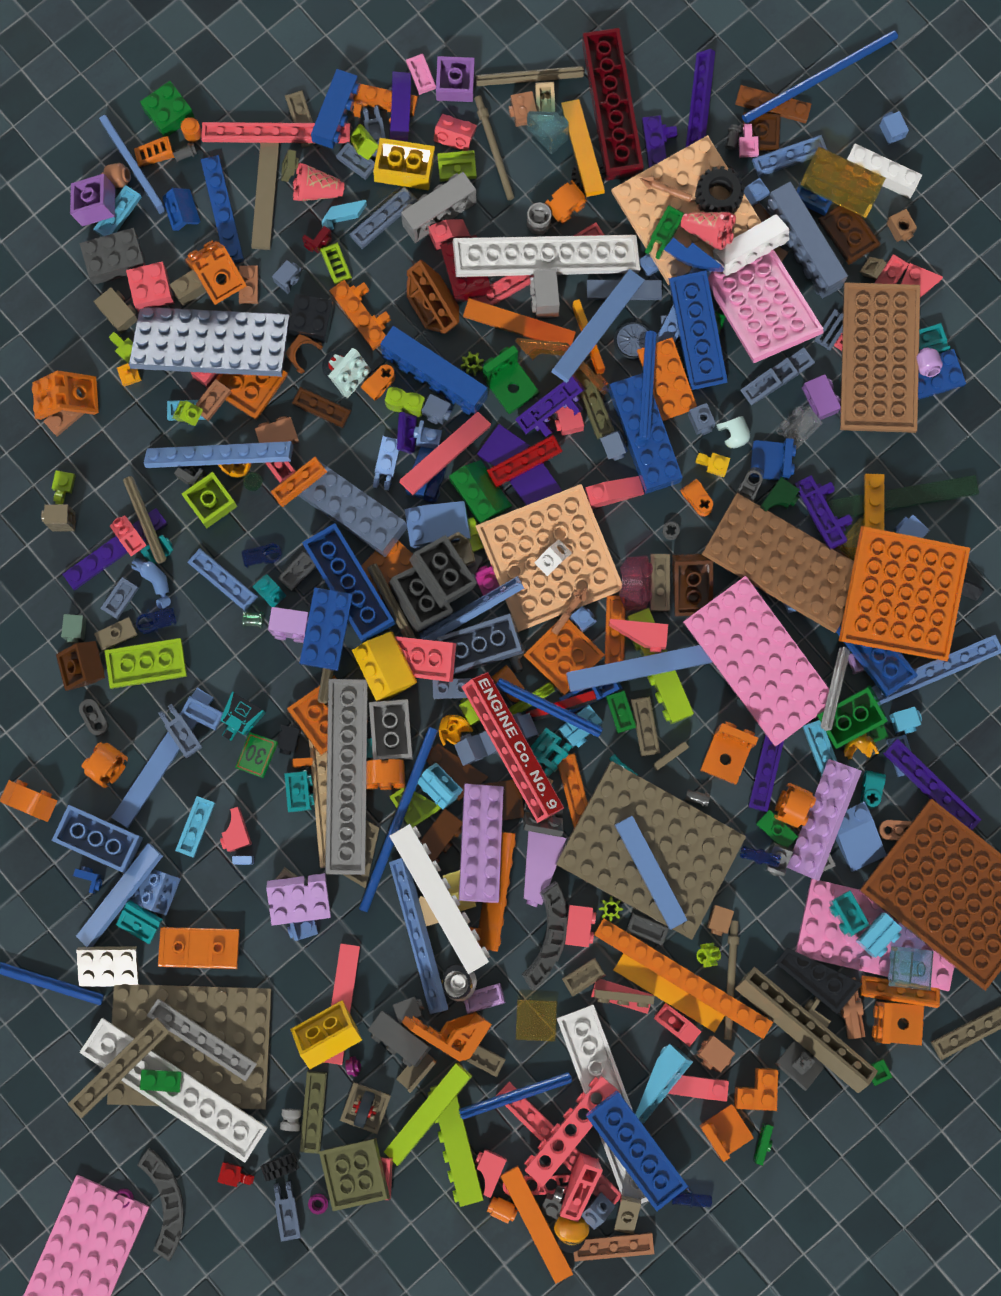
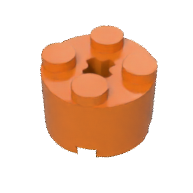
(566, 201)
(104, 764)
(385, 774)
(794, 805)

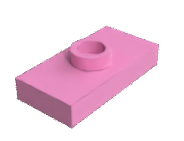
(421, 74)

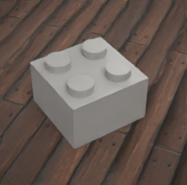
(544, 293)

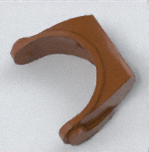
(291, 351)

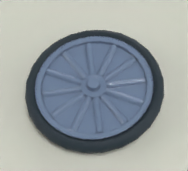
(630, 338)

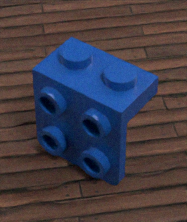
(773, 459)

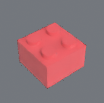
(150, 286)

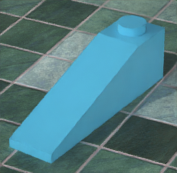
(665, 1074)

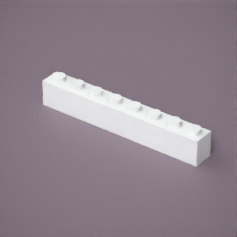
(439, 899)

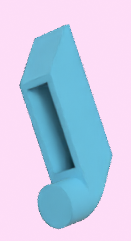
(343, 213)

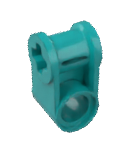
(872, 785)

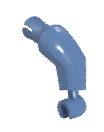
(158, 579)

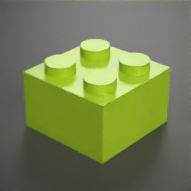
(209, 500)

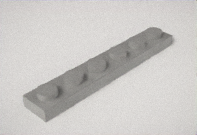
(202, 1040)

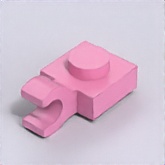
(748, 145)

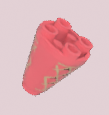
(315, 184)
(710, 227)

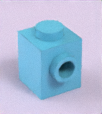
(906, 720)

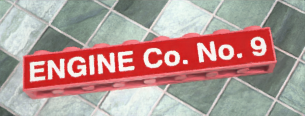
(512, 747)

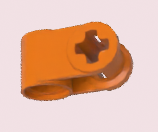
(377, 383)
(695, 495)
(507, 674)

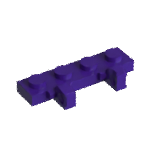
(655, 135)
(562, 396)
(814, 499)

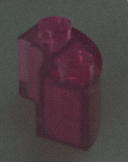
(636, 582)

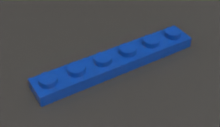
(221, 207)

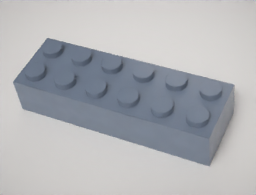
(807, 241)
(355, 511)

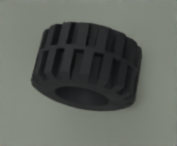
(722, 178)

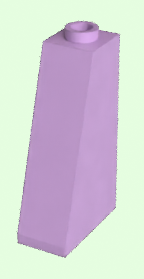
(541, 857)

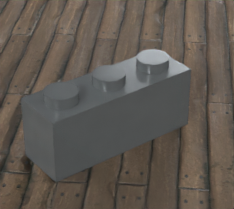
(398, 1039)

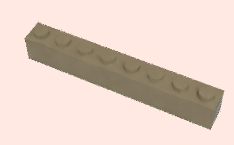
(806, 1030)

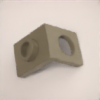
(463, 548)

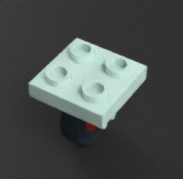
(345, 369)

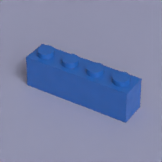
(335, 108)

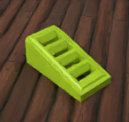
(363, 142)
(335, 247)

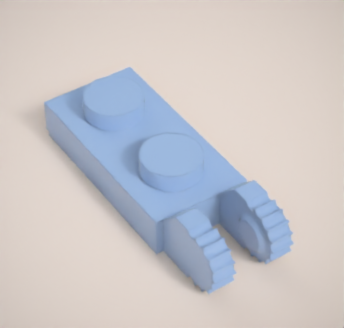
(386, 461)

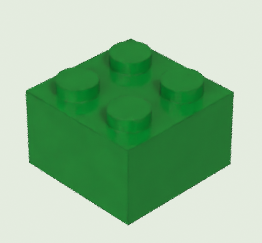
(166, 109)

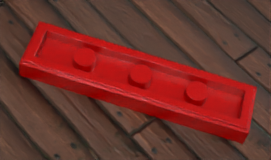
(524, 461)

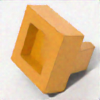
(127, 375)

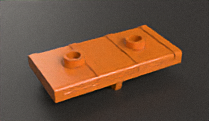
(198, 948)

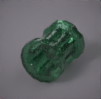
(252, 619)

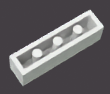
(898, 177)
(752, 244)

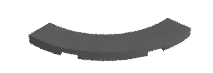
(554, 938)
(171, 1201)

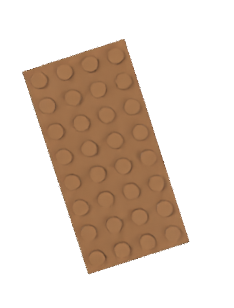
(880, 357)
(782, 561)

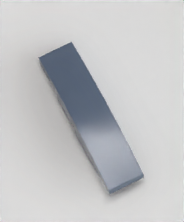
(777, 376)

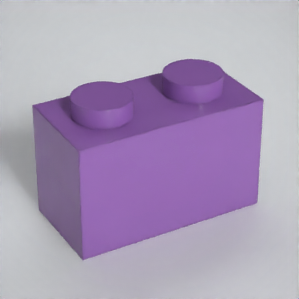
(821, 397)

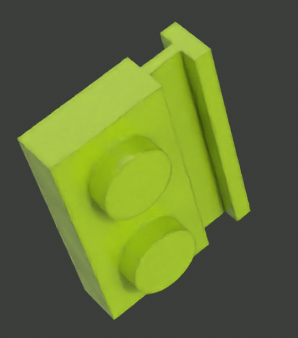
(456, 163)

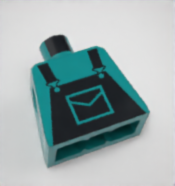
(240, 716)

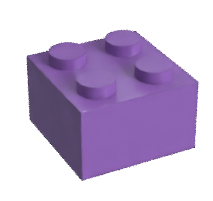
(455, 79)
(92, 200)

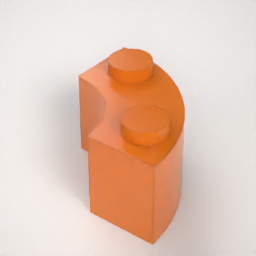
(28, 800)

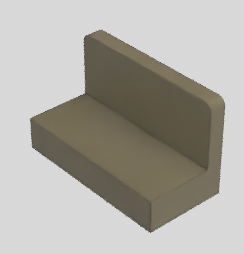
(411, 1076)

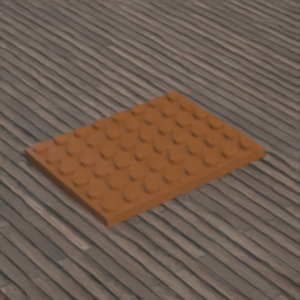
(945, 891)

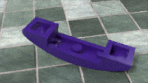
(400, 106)

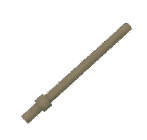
(484, 117)
(733, 941)

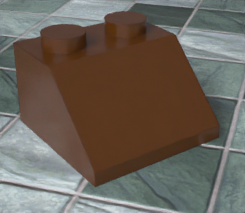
(80, 665)

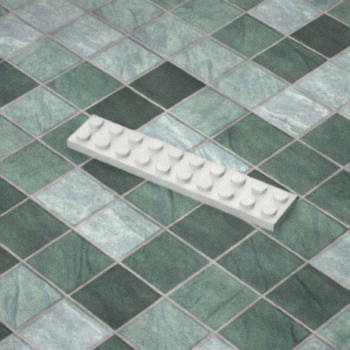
(564, 253)
(594, 1058)
(195, 1103)

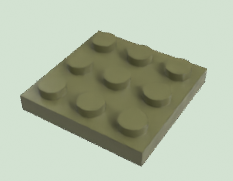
(354, 1174)

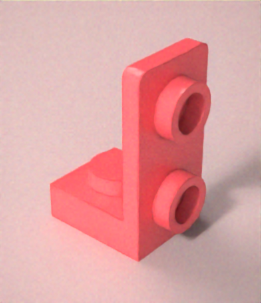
(127, 535)

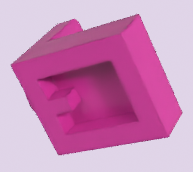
(486, 579)

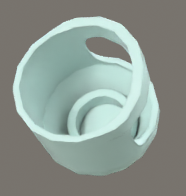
(739, 432)

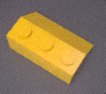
(404, 163)
(384, 666)
(325, 1034)

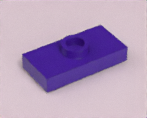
(405, 434)

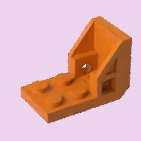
(464, 1035)

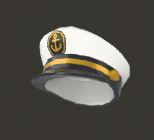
(458, 983)

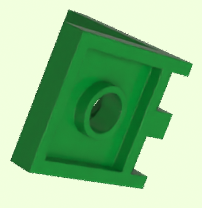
(504, 371)

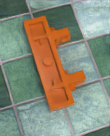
(379, 97)
(350, 301)

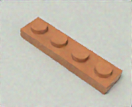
(615, 1247)

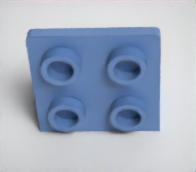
(156, 892)

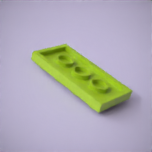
(145, 663)

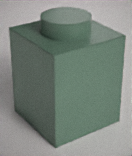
(73, 628)

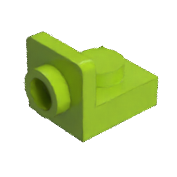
(187, 412)

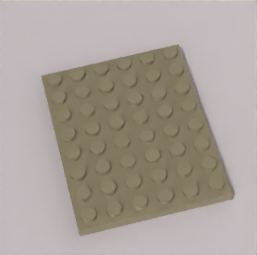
(686, 843)
(230, 1013)

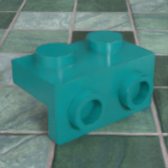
(298, 791)
(849, 914)

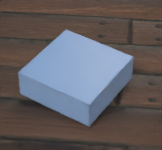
(243, 860)

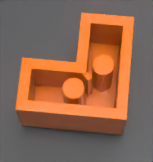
(763, 1095)

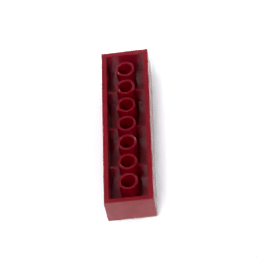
(612, 104)

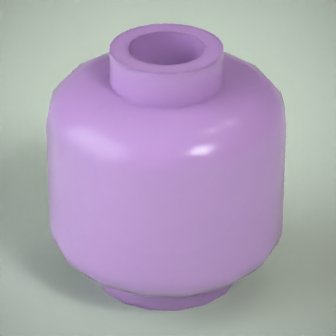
(929, 362)

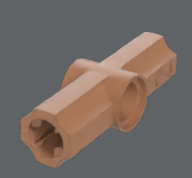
(853, 1015)

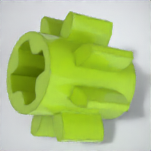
(474, 368)
(616, 909)
(708, 954)

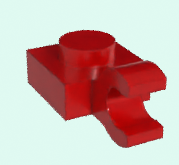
(232, 1174)

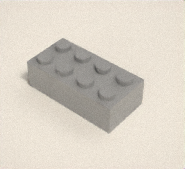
(441, 204)

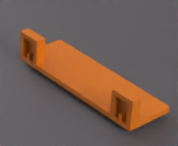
(492, 913)

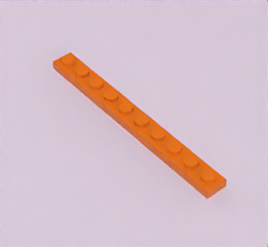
(683, 978)

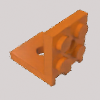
(211, 262)
(59, 393)
(733, 743)
(886, 1026)

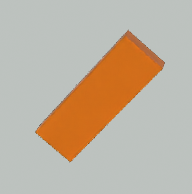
(298, 481)

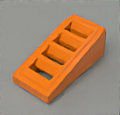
(159, 143)

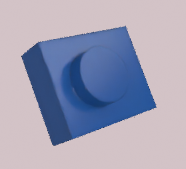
(86, 873)

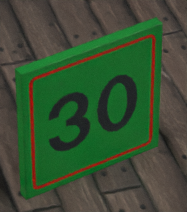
(256, 755)

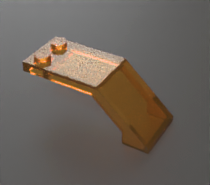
(536, 347)

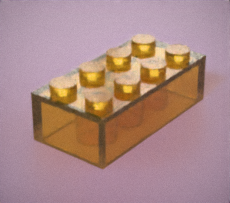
(842, 182)

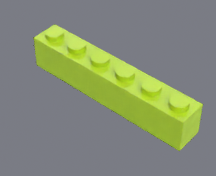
(667, 684)
(458, 1155)

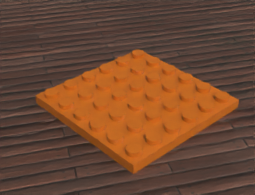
(904, 593)

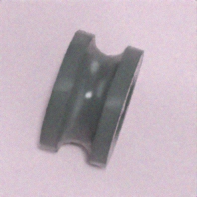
(665, 529)

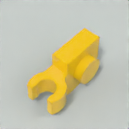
(715, 464)

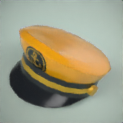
(571, 1234)

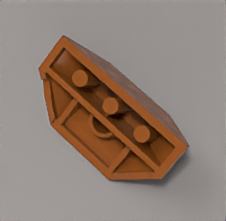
(431, 298)

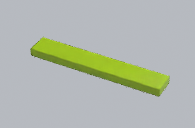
(428, 1113)

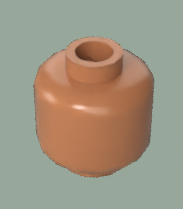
(117, 174)

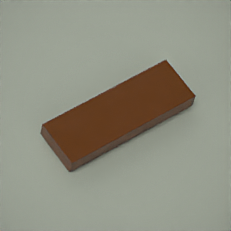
(321, 407)

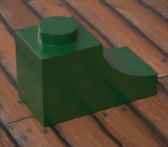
(781, 496)

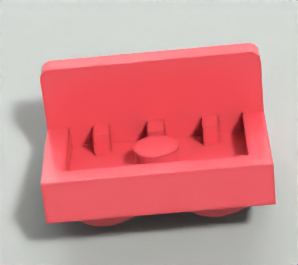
(454, 132)

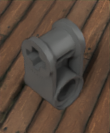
(748, 487)

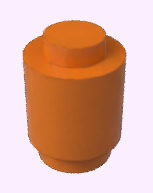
(191, 129)
(502, 1209)

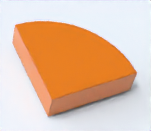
(299, 762)

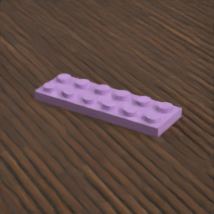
(824, 819)
(481, 843)

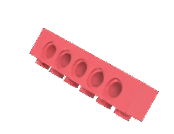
(543, 1173)

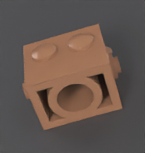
(520, 106)
(715, 1054)

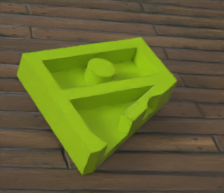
(419, 807)

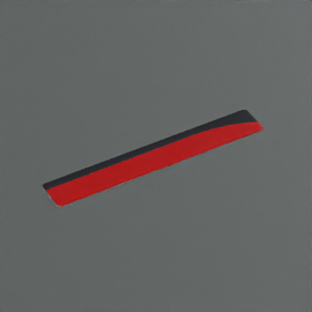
(568, 704)

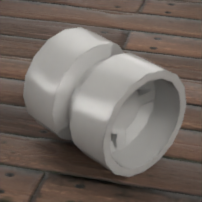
(539, 218)

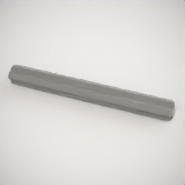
(835, 689)

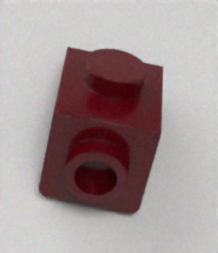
(322, 239)

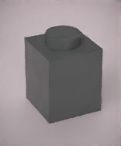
(408, 1007)

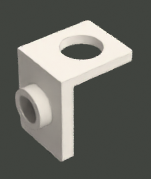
(552, 557)

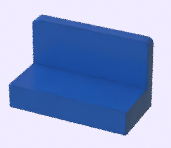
(180, 208)

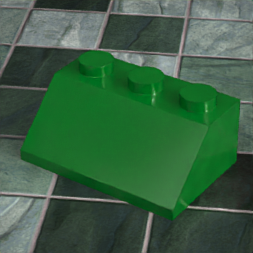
(479, 492)
(856, 717)

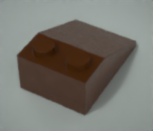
(691, 583)

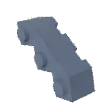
(479, 746)

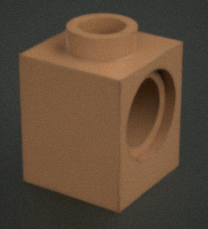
(905, 219)
(720, 920)

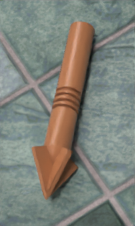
(650, 182)
(579, 596)

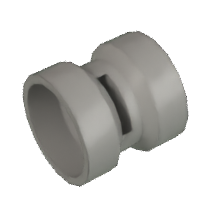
(290, 1119)

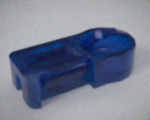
(434, 487)
(258, 555)
(160, 619)

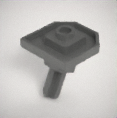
(800, 1065)

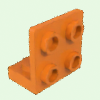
(726, 1132)

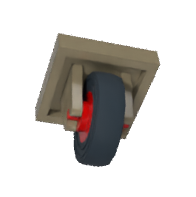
(365, 1108)

